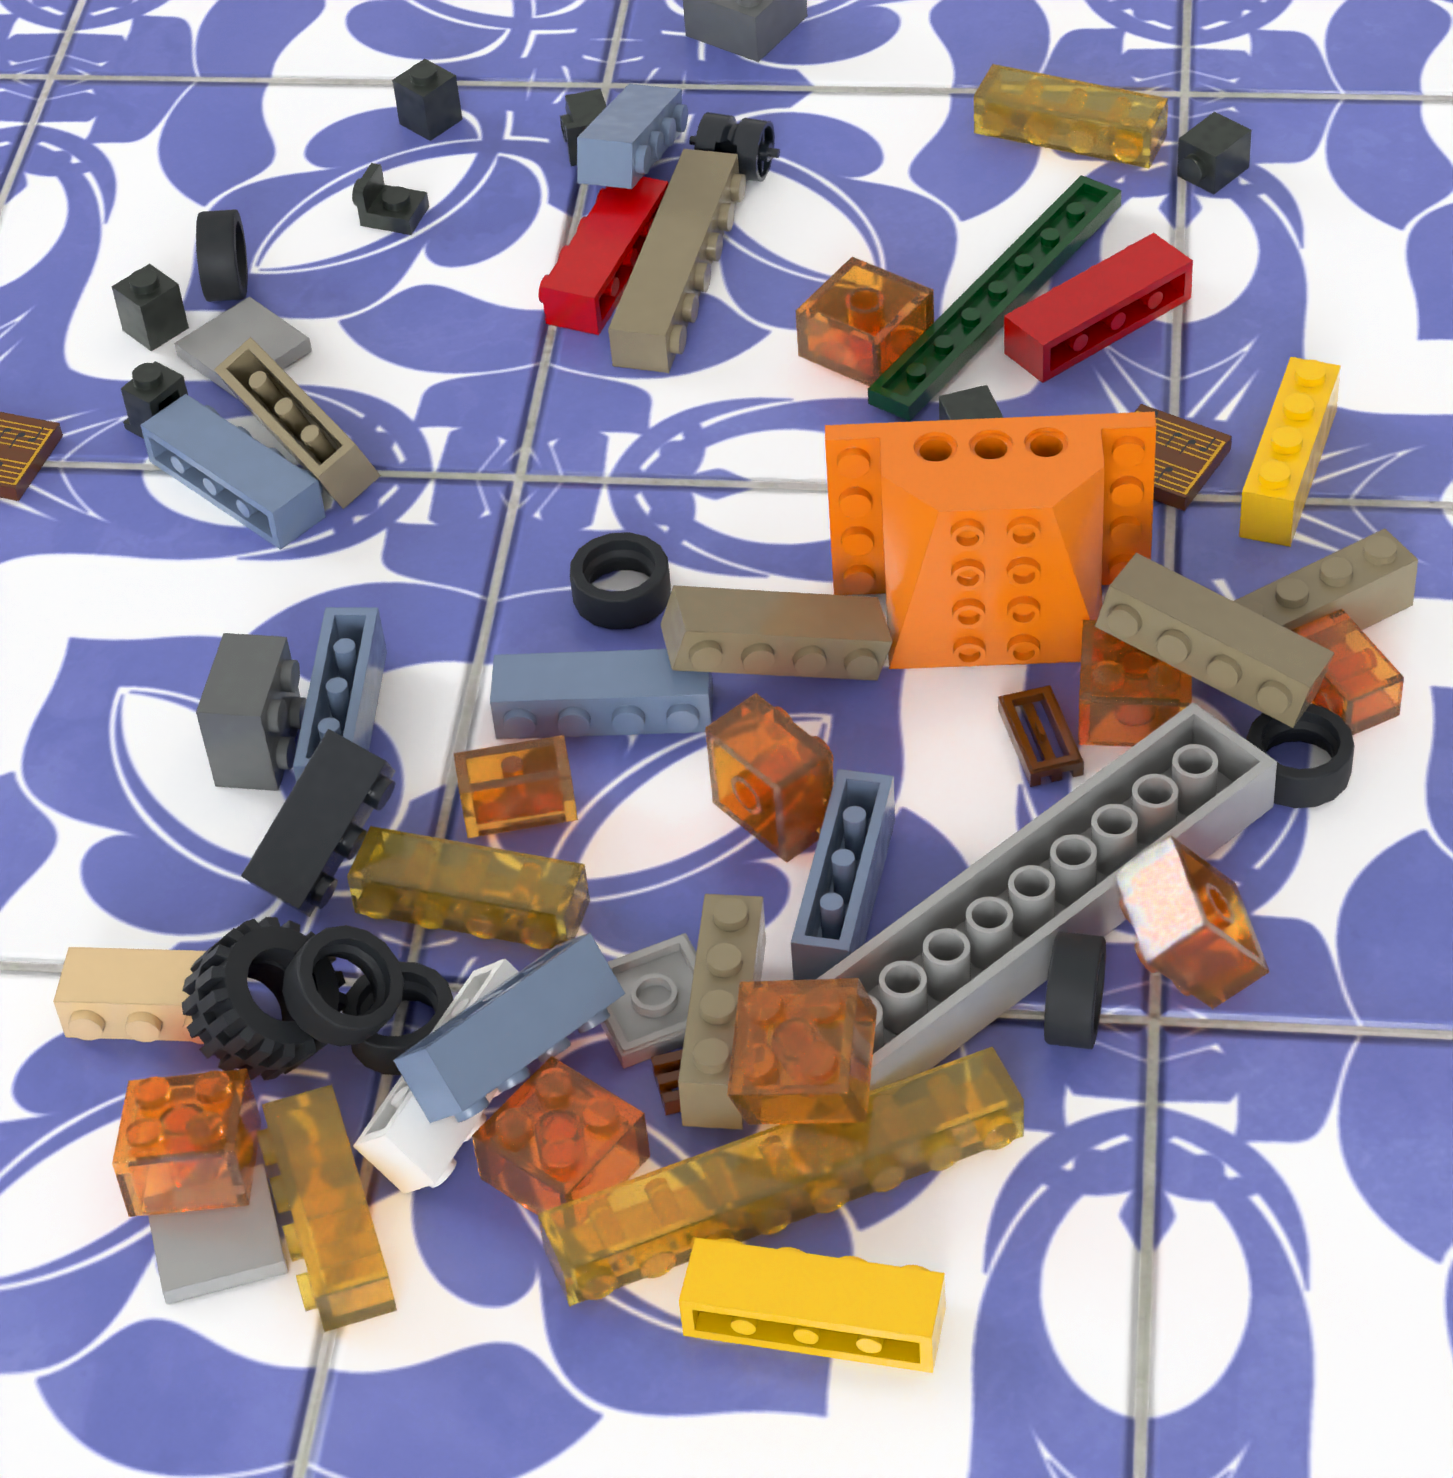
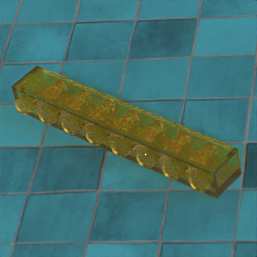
(780, 1176)

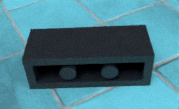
(320, 824)

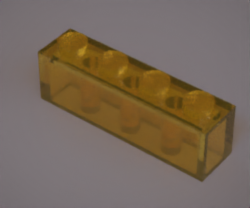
(1070, 115)
(468, 888)
(328, 1209)

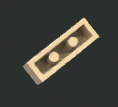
(125, 994)

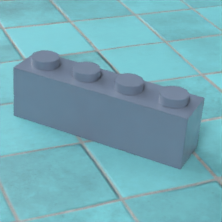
(630, 135)
(234, 471)
(343, 680)
(597, 695)
(844, 872)
(509, 1030)

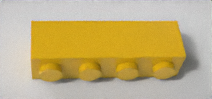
(1289, 451)
(813, 1304)

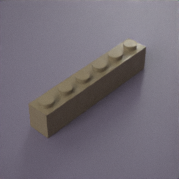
(676, 261)

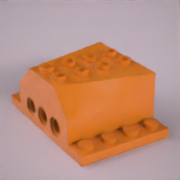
(989, 529)

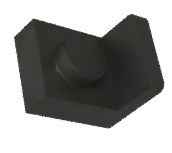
(386, 205)

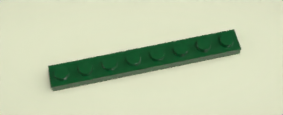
(998, 291)

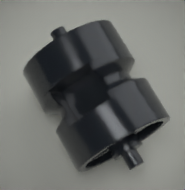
(749, 139)

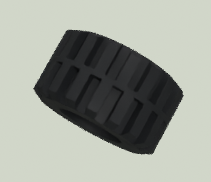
(229, 1017)

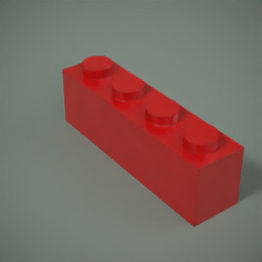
(600, 257)
(1097, 307)

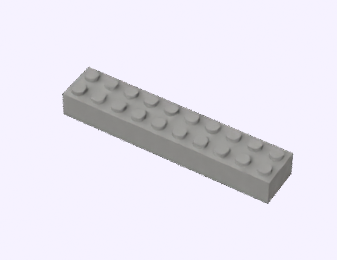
(994, 926)

